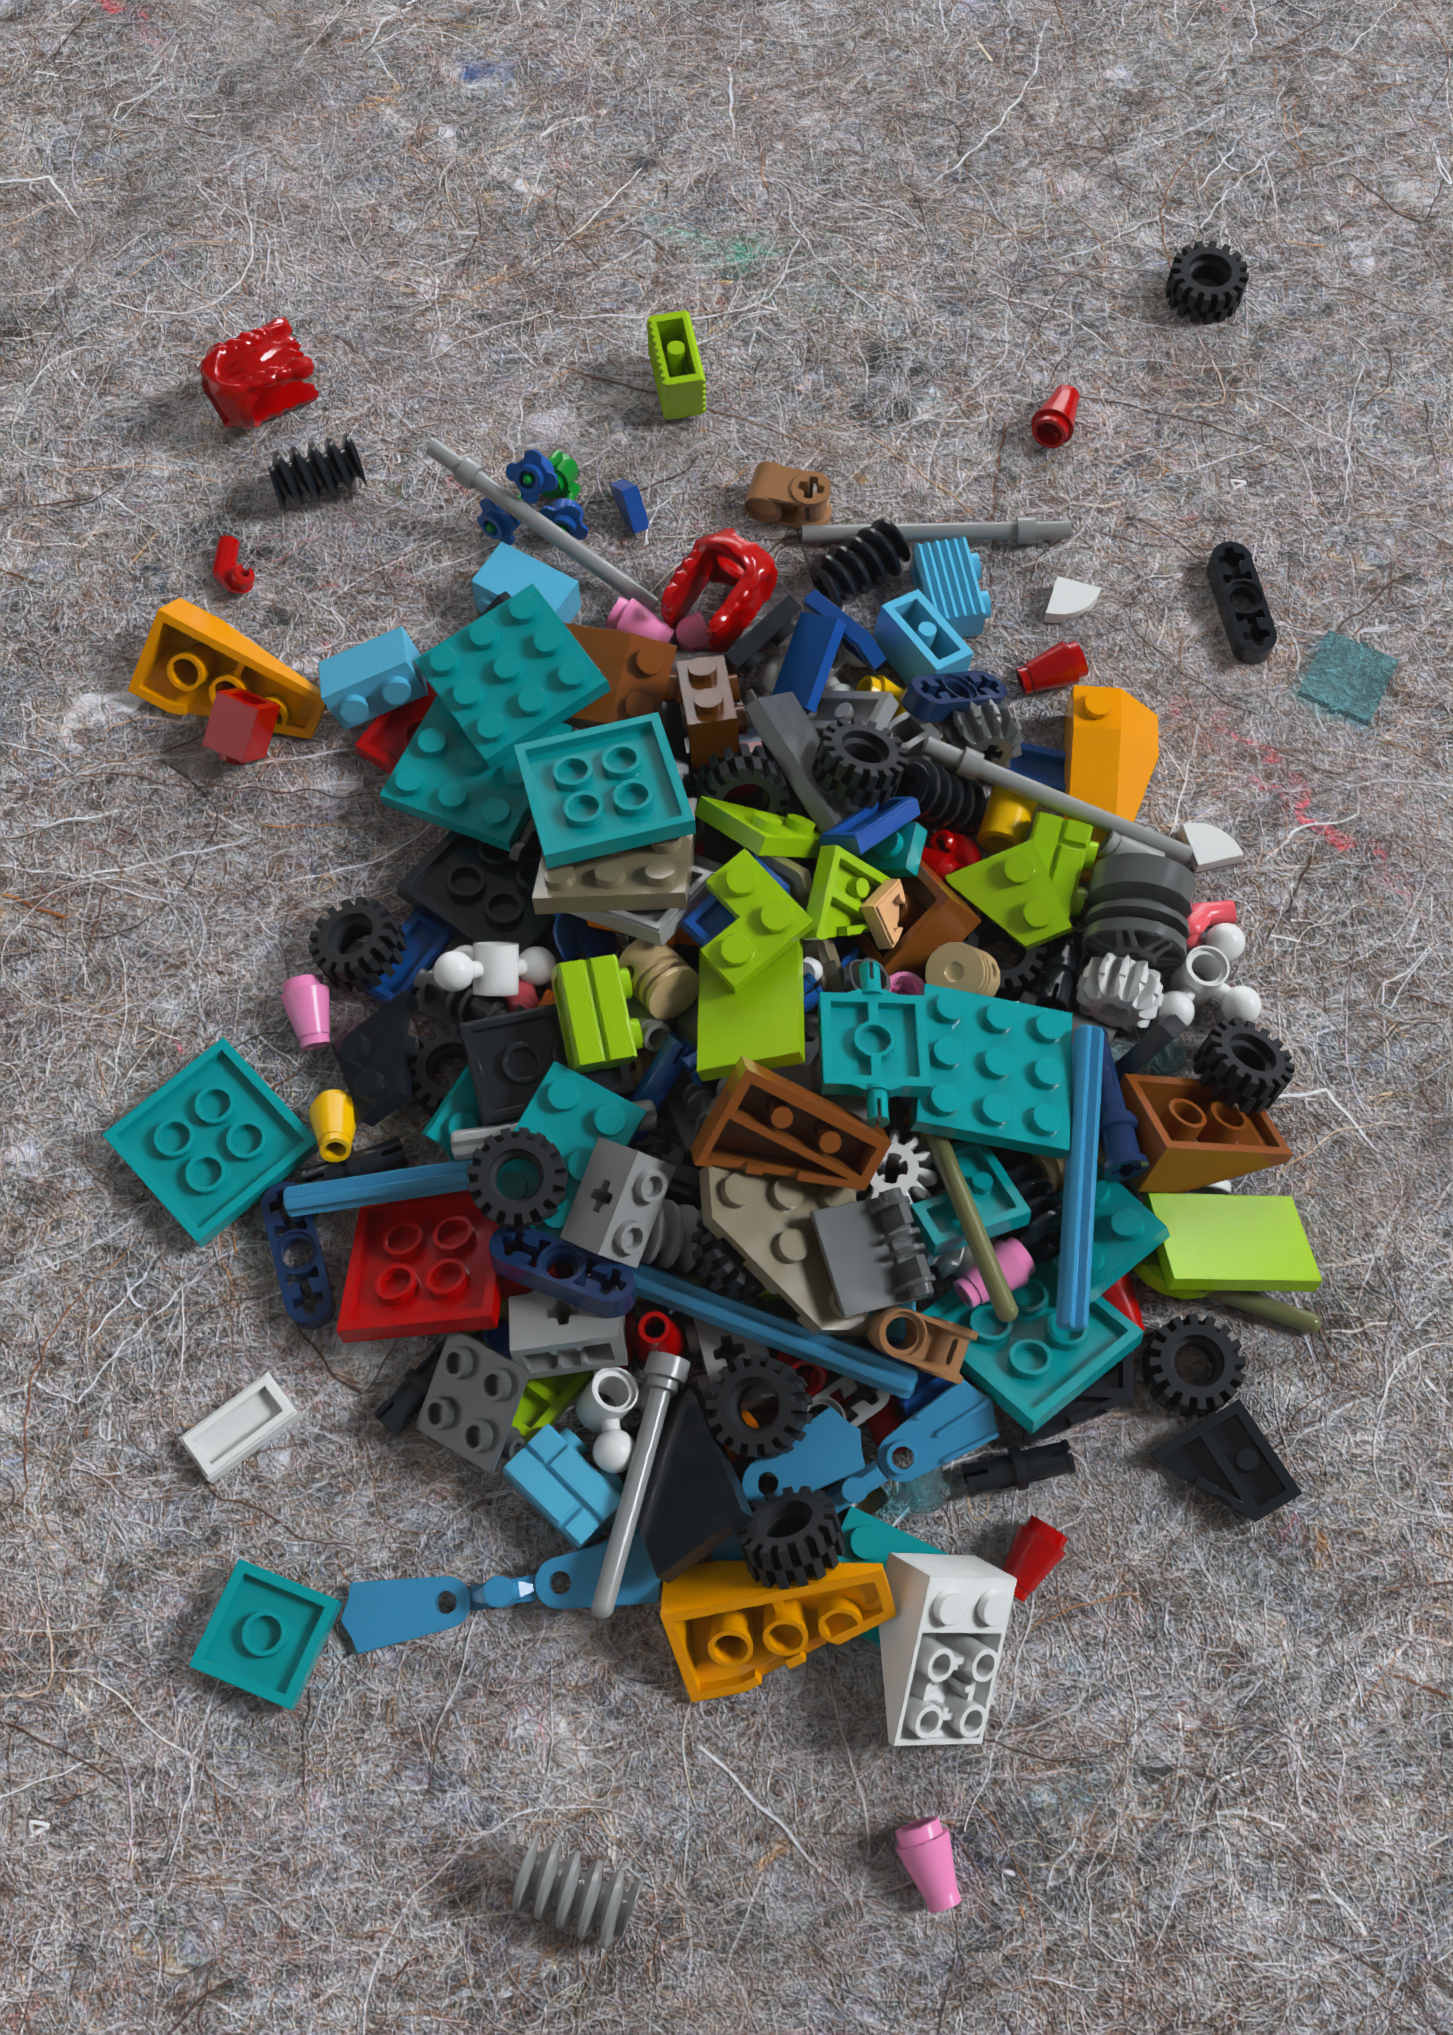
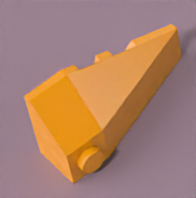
(197, 654)
(1108, 752)
(737, 1630)

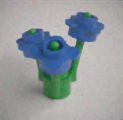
(536, 476)

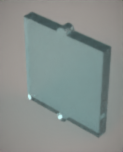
(1348, 678)

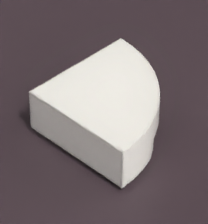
(1070, 600)
(1210, 846)

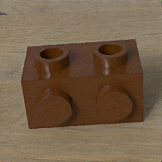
(709, 709)

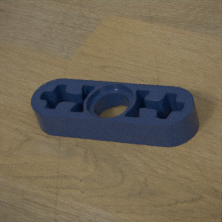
(937, 695)
(575, 1290)
(293, 1294)

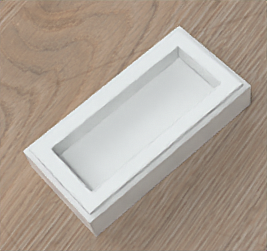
(239, 1427)

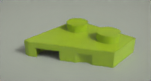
(1015, 894)

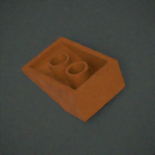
(634, 669)
(929, 919)
(1196, 1137)

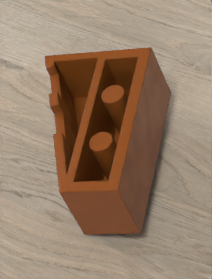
(788, 1131)

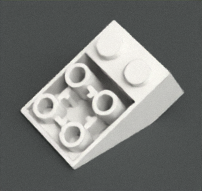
(942, 1646)

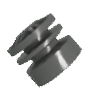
(1139, 910)

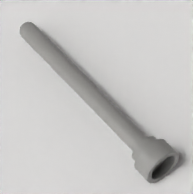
(664, 1377)

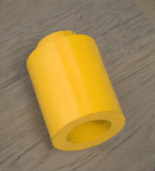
(1005, 820)

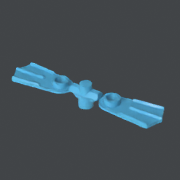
(936, 1434)
(823, 1457)
(408, 1609)

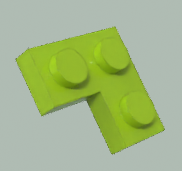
(764, 925)

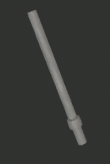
(471, 474)
(1022, 530)
(972, 764)

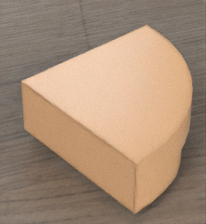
(883, 911)

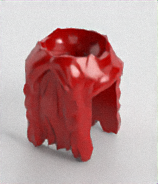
(257, 376)
(727, 561)

